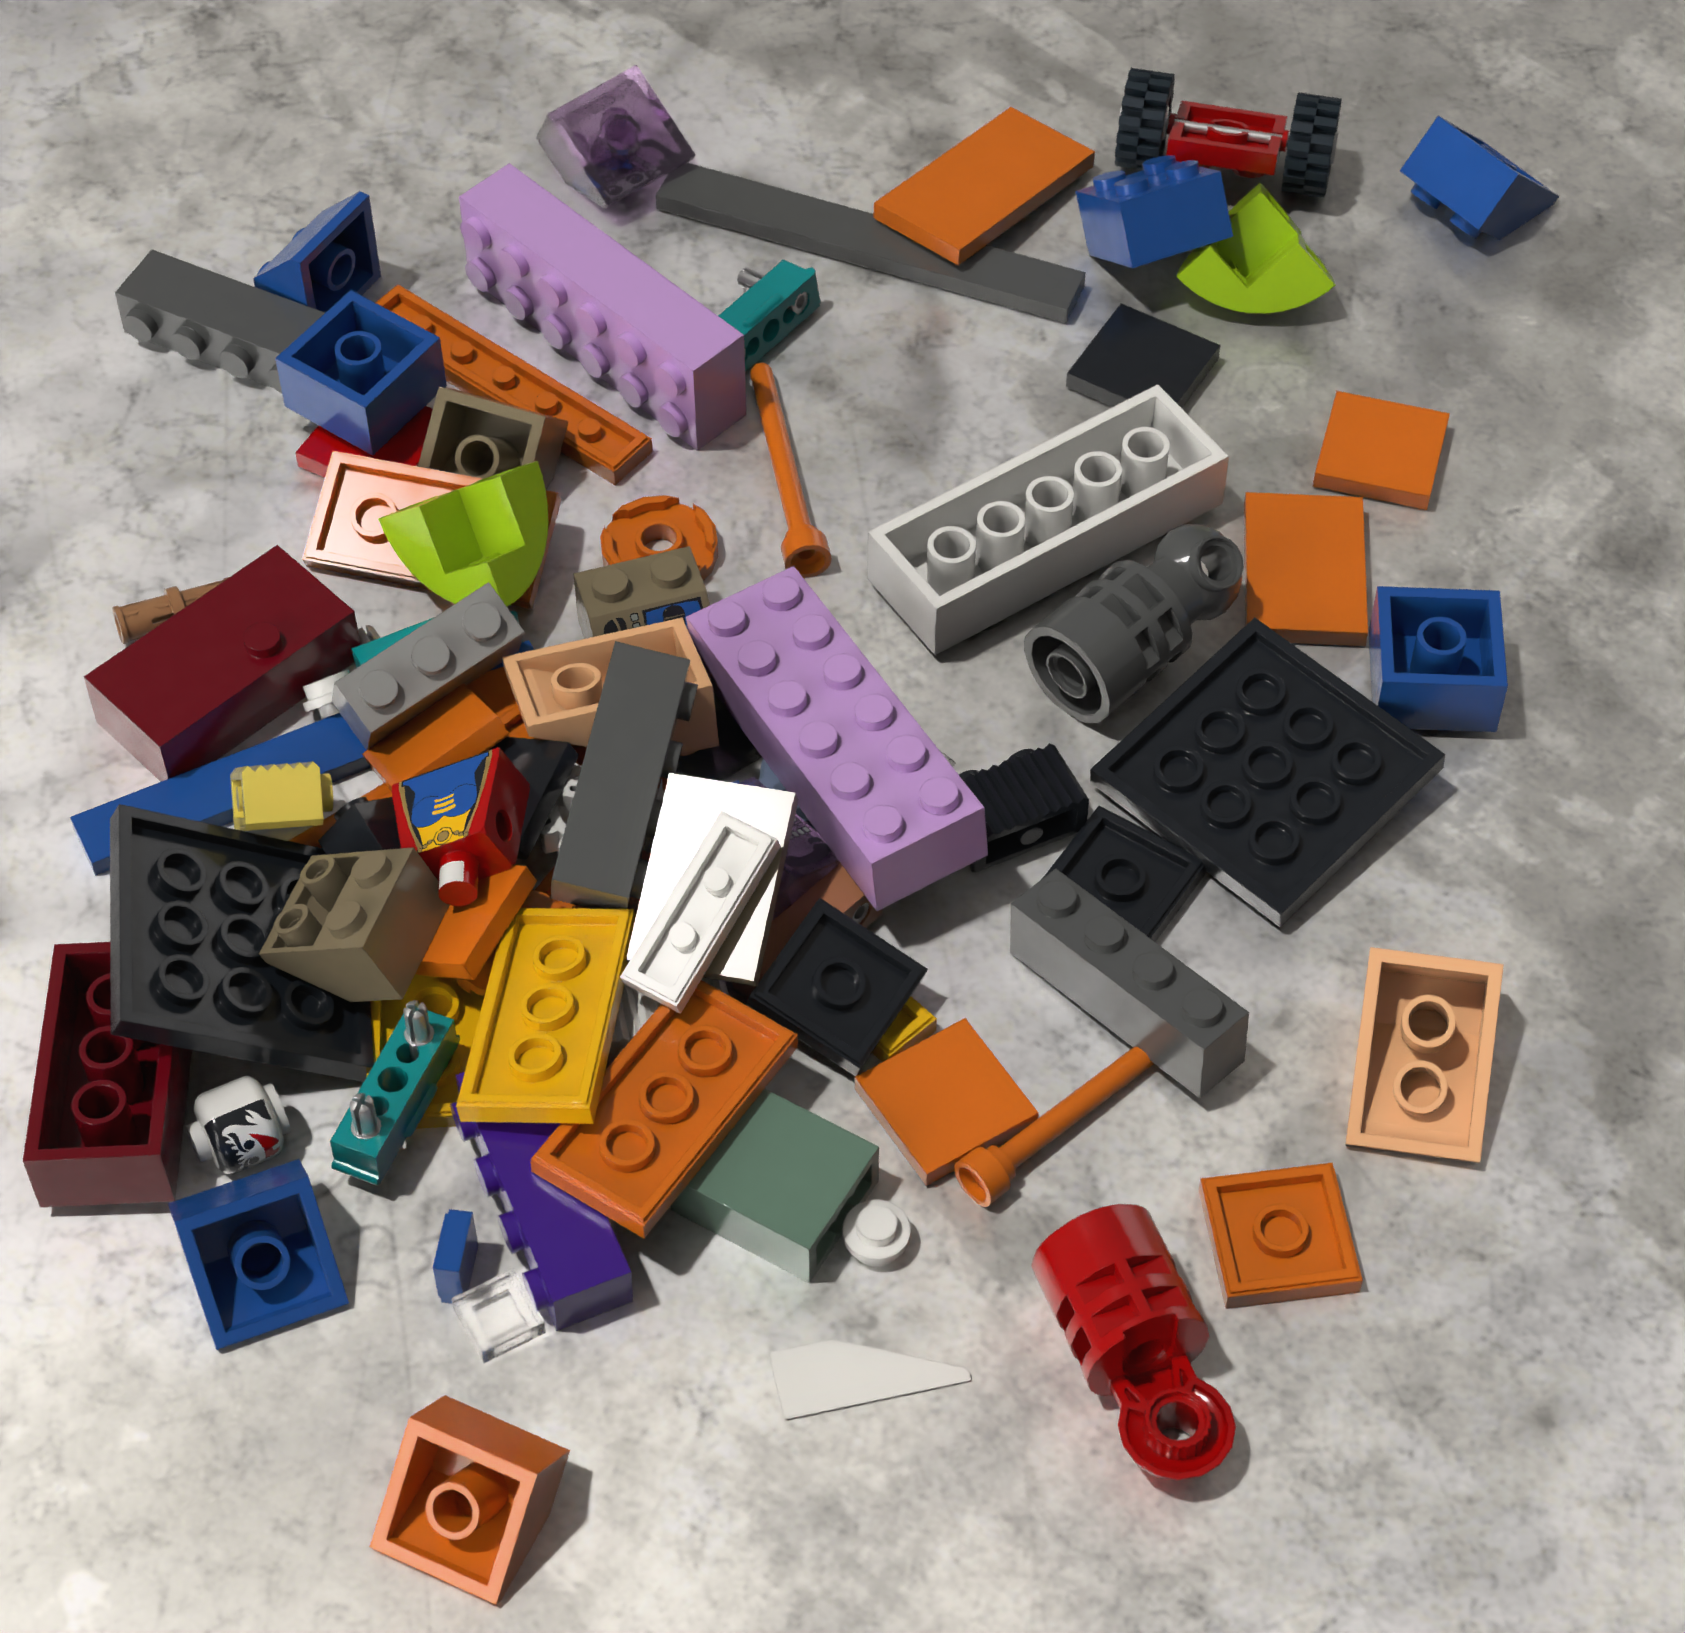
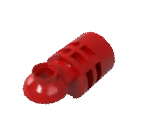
(1136, 1337)

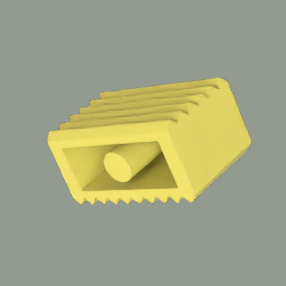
(280, 796)

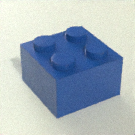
(1153, 211)
(361, 372)
(1438, 657)

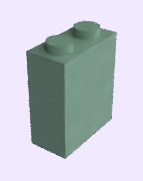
(782, 1184)

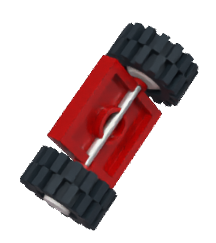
(1228, 136)

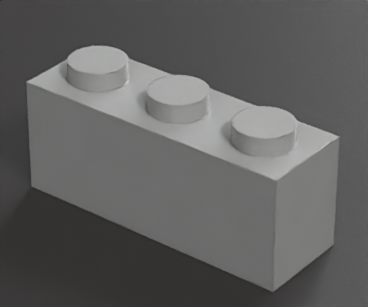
(427, 665)

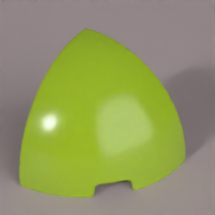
(1261, 266)
(476, 535)

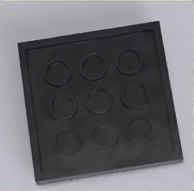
(1267, 770)
(187, 943)

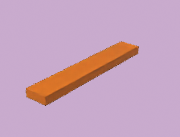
(488, 370)

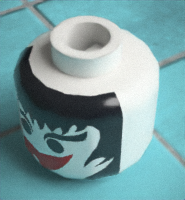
(238, 1125)

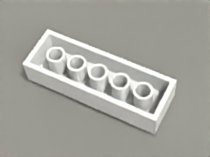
(1046, 518)

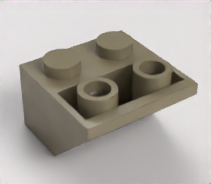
(358, 923)

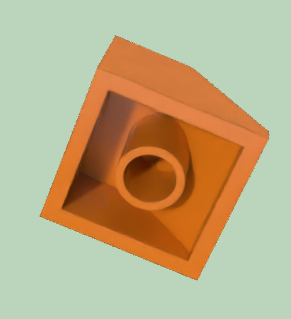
(468, 1497)

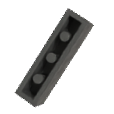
(211, 317)
(621, 778)
(1128, 982)

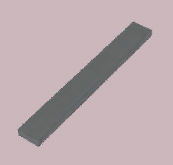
(864, 241)

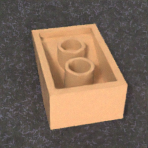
(563, 684)
(1424, 1055)

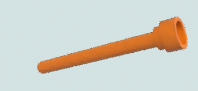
(803, 543)
(988, 1171)

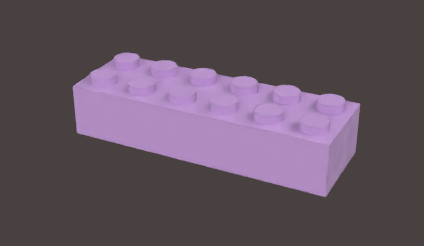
(604, 306)
(838, 738)

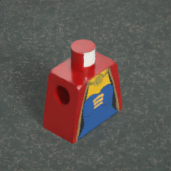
(464, 821)

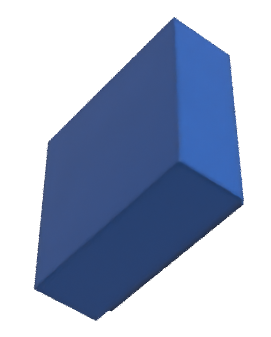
(455, 1254)

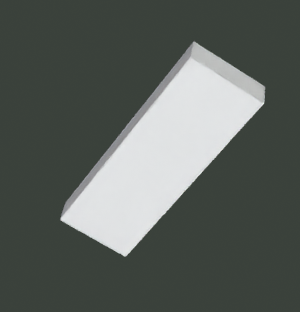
(700, 911)

